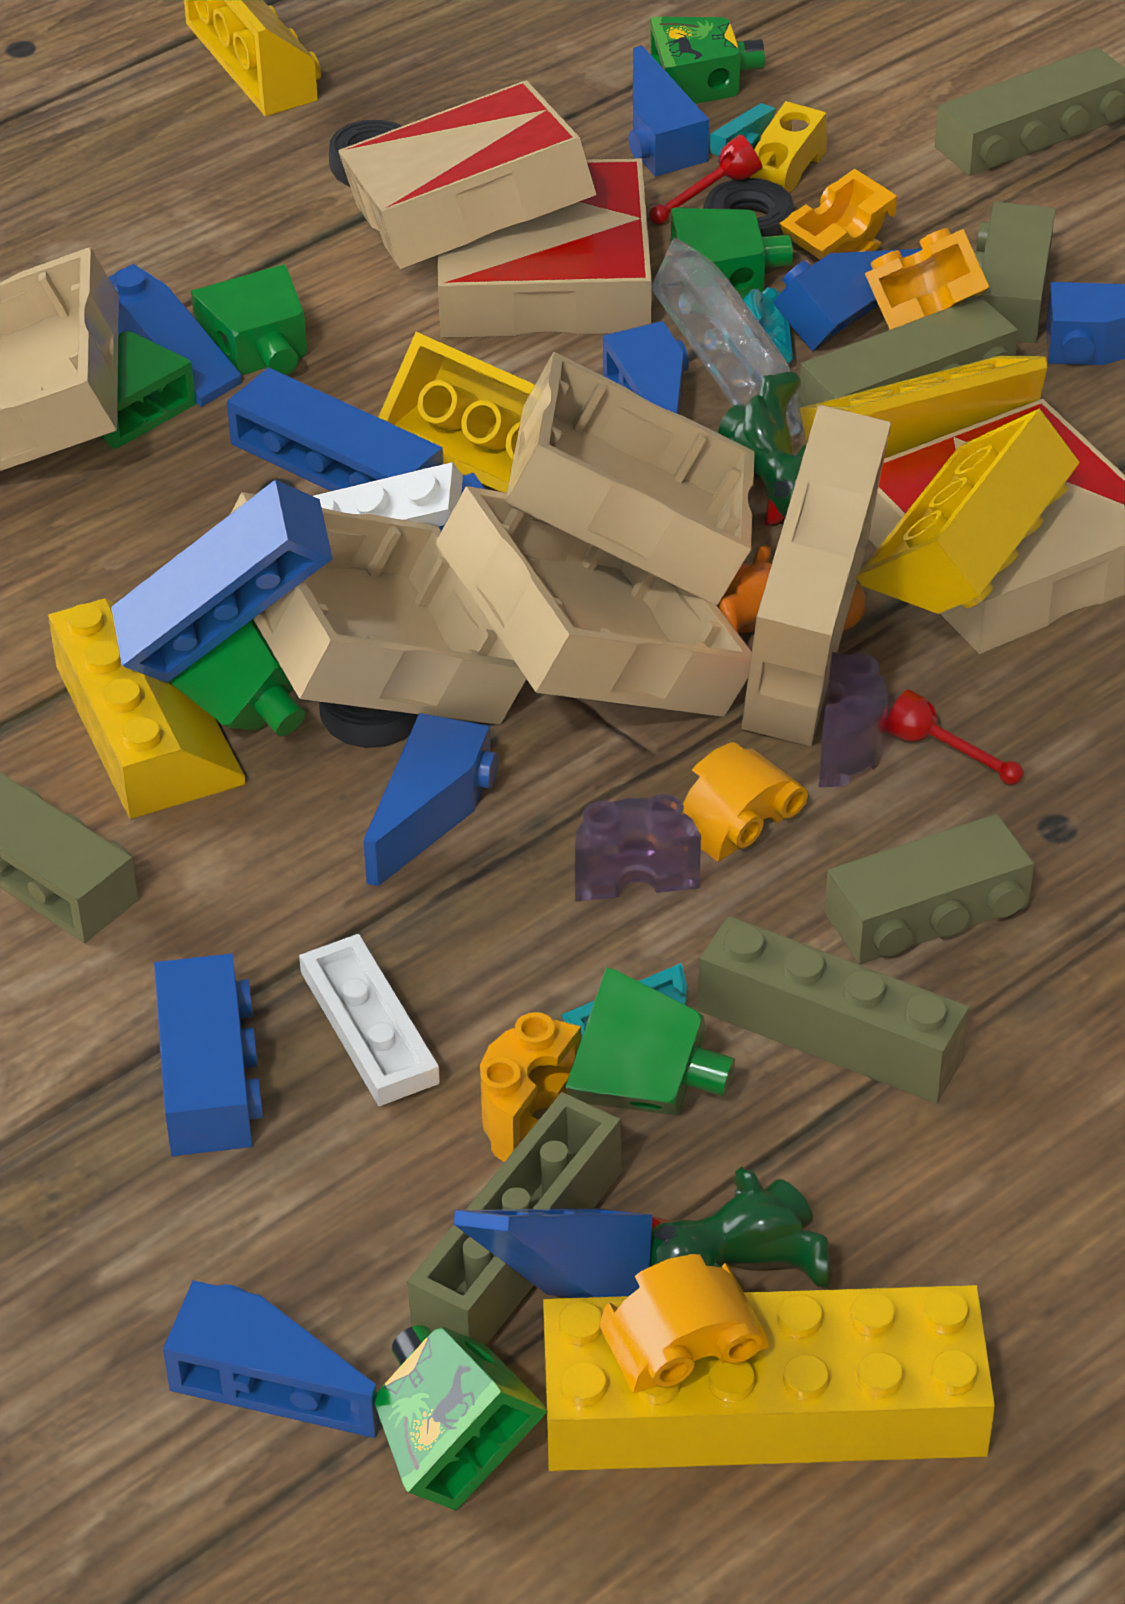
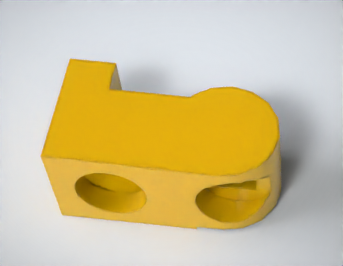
(787, 152)

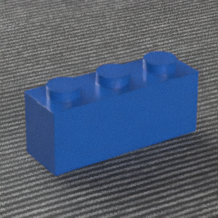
(206, 1054)

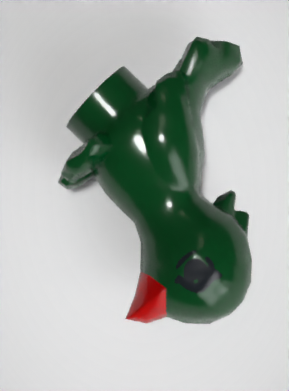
(766, 432)
(750, 1231)

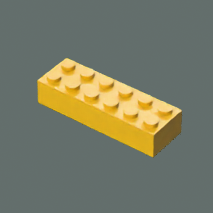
(838, 1384)

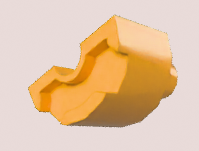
(845, 220)
(928, 280)
(736, 795)
(524, 1074)
(678, 1318)

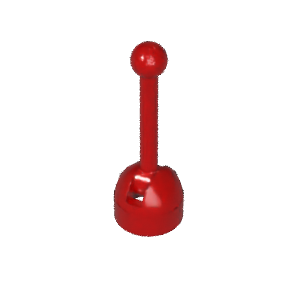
(736, 161)
(918, 719)

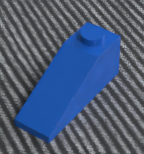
(666, 123)
(829, 294)
(158, 315)
(1085, 323)
(647, 363)
(428, 792)
(566, 1249)
(257, 1358)

